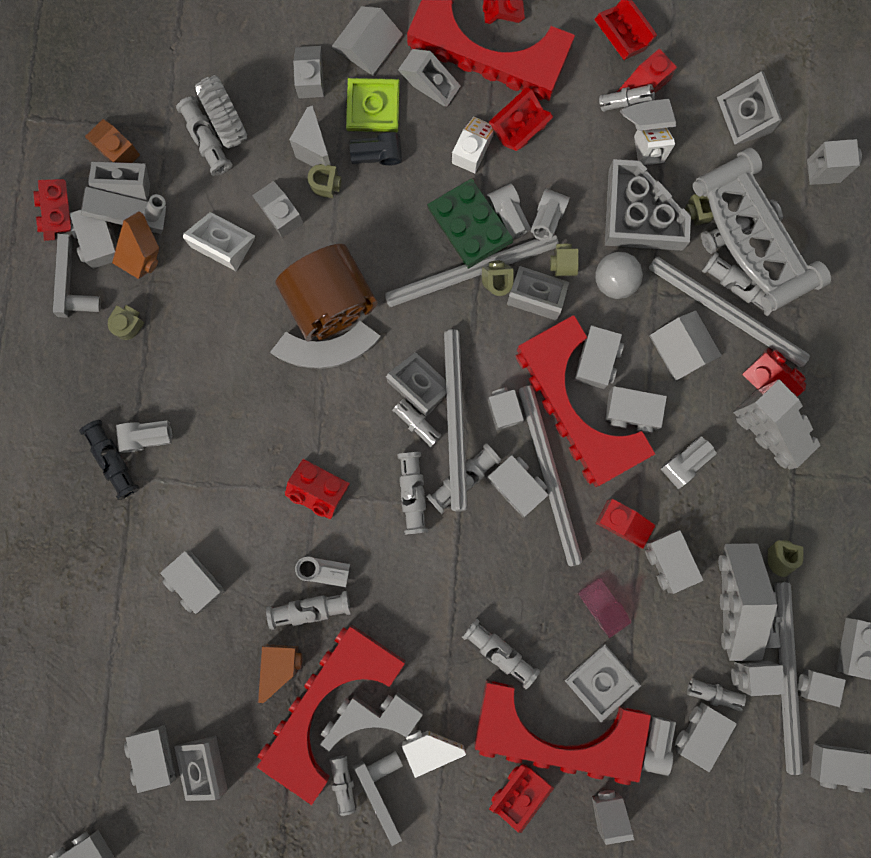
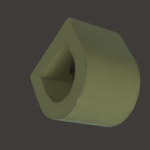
(324, 180)
(699, 210)
(564, 260)
(497, 277)
(124, 322)
(784, 557)

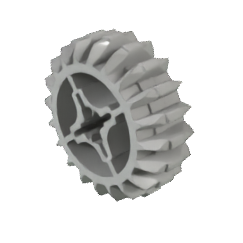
(221, 111)

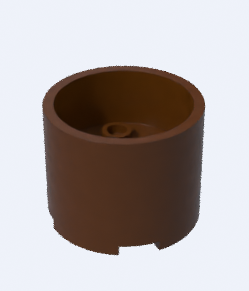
(325, 292)

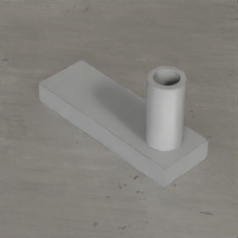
(116, 208)
(62, 299)
(367, 777)

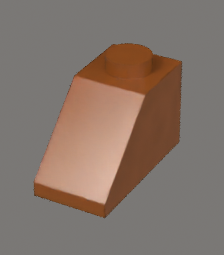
(112, 143)
(136, 247)
(278, 666)

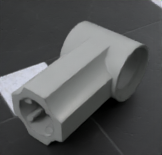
(507, 206)
(549, 212)
(136, 436)
(683, 466)
(326, 571)
(658, 753)

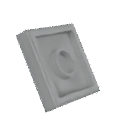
(602, 682)

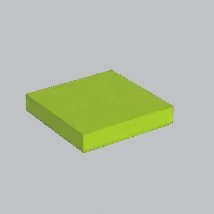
(372, 105)

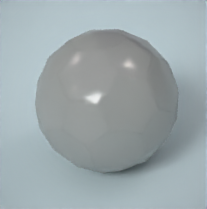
(618, 275)

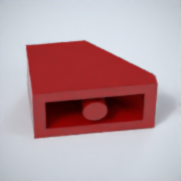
(654, 70)
(625, 523)

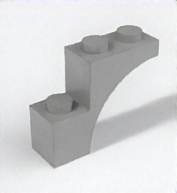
(397, 715)

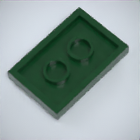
(470, 223)

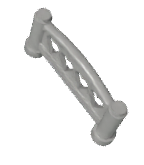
(738, 178)

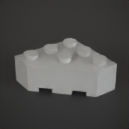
(642, 210)
(778, 425)
(746, 602)

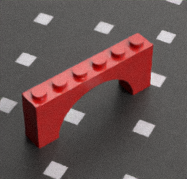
(533, 67)
(599, 453)
(613, 754)
(290, 755)

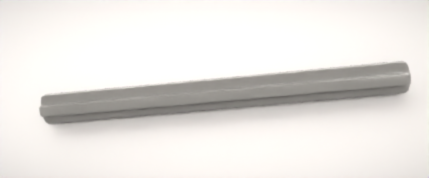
(462, 273)
(729, 311)
(455, 421)
(550, 475)
(790, 701)

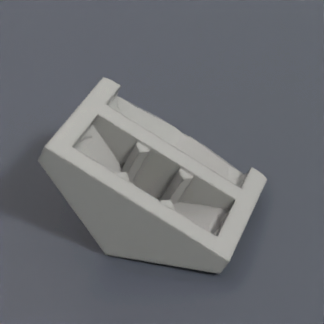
(650, 115)

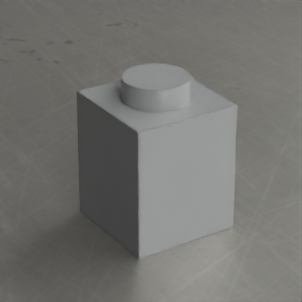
(505, 408)
(821, 687)

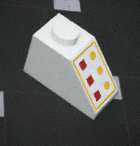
(472, 144)
(653, 145)
(429, 751)

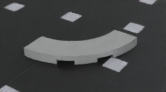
(326, 353)

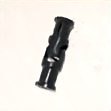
(111, 463)

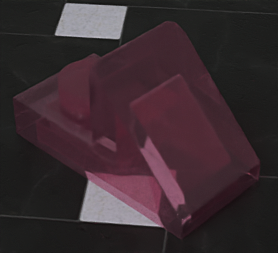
(604, 607)

